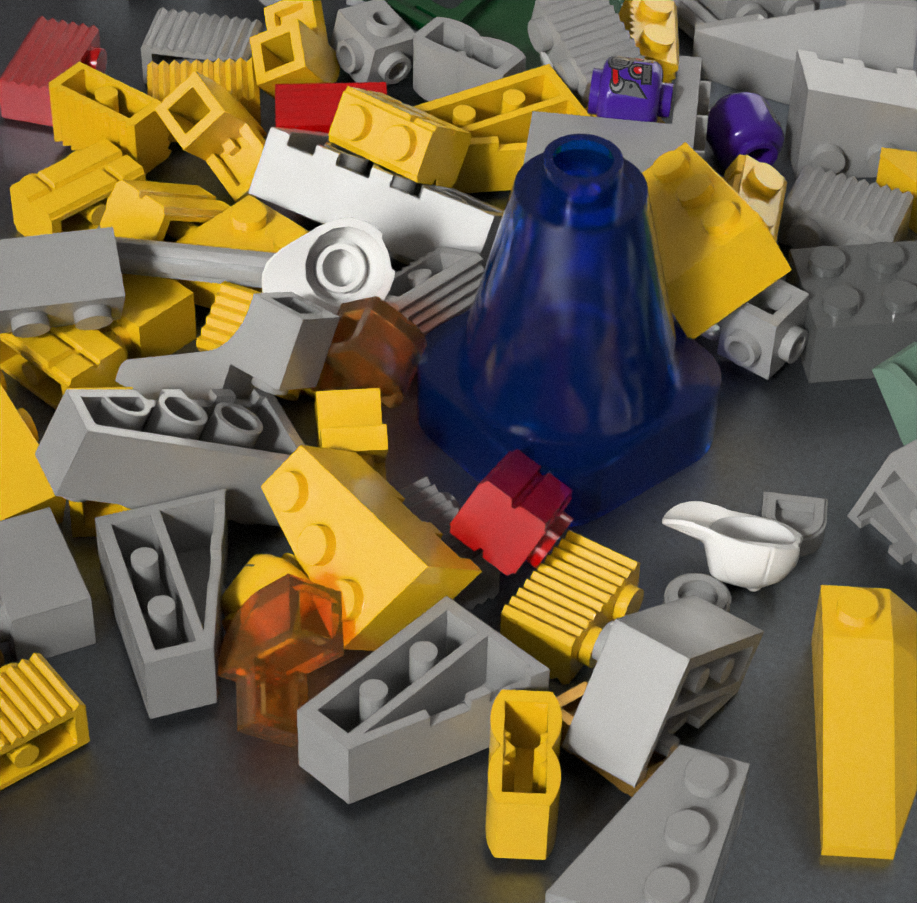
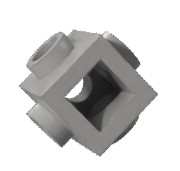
(373, 43)
(766, 330)

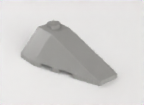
(761, 52)

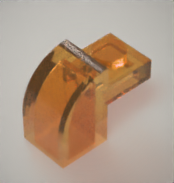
(374, 350)
(272, 648)

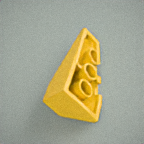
(864, 719)

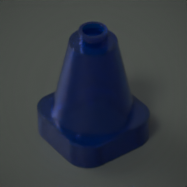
(572, 341)

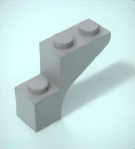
(273, 350)

